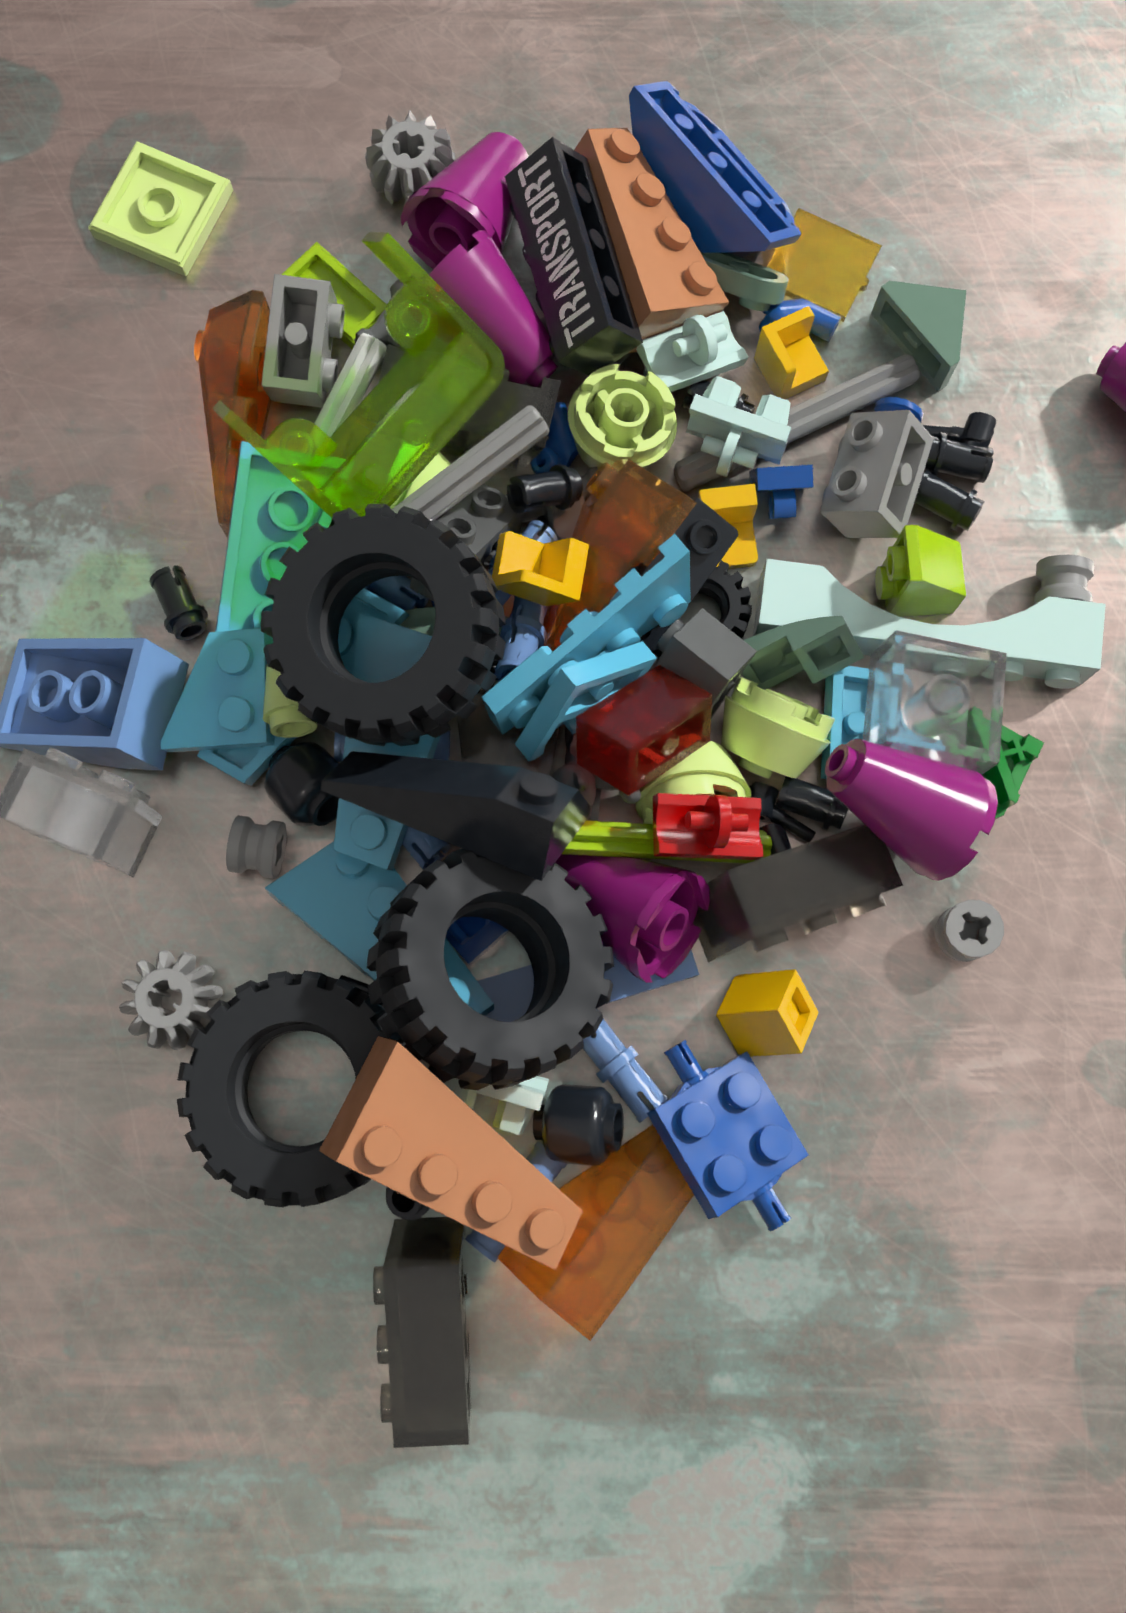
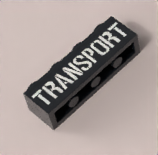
(572, 259)

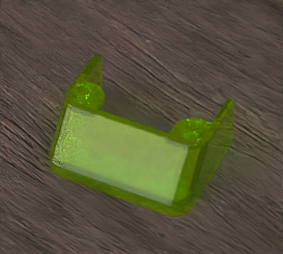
(407, 415)

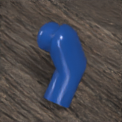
(824, 322)
(560, 445)

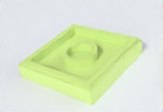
(161, 208)

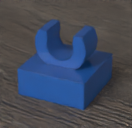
(781, 487)
(474, 937)

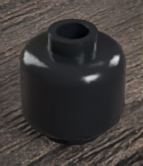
(295, 784)
(579, 1125)

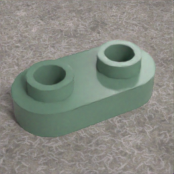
(753, 283)

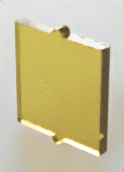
(825, 263)

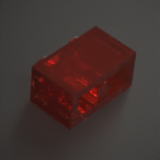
(643, 729)

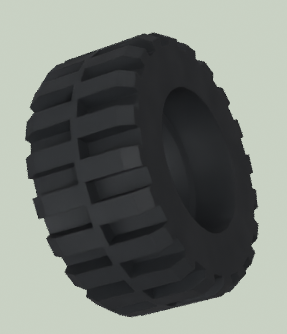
(324, 581)
(432, 1017)
(220, 1074)

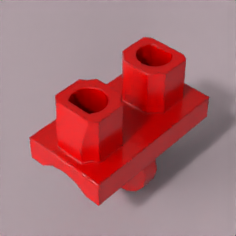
(706, 826)

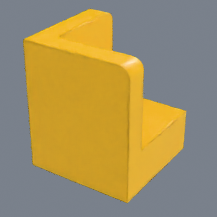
(789, 355)
(738, 508)
(540, 571)
(768, 1013)

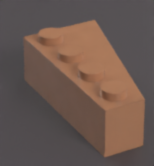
(653, 245)
(435, 1149)

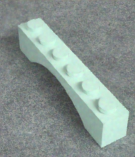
(1047, 641)

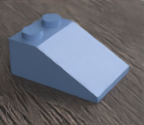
(92, 699)

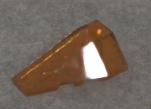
(231, 371)
(624, 526)
(624, 1218)

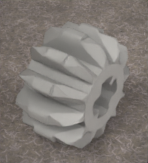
(407, 156)
(177, 976)

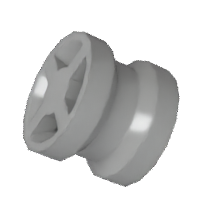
(1064, 577)
(256, 846)
(958, 936)

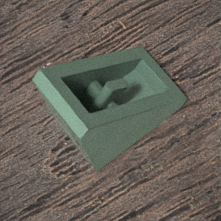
(925, 325)

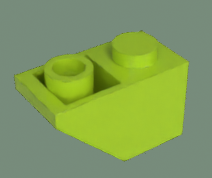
(921, 574)

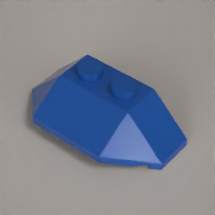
(707, 175)

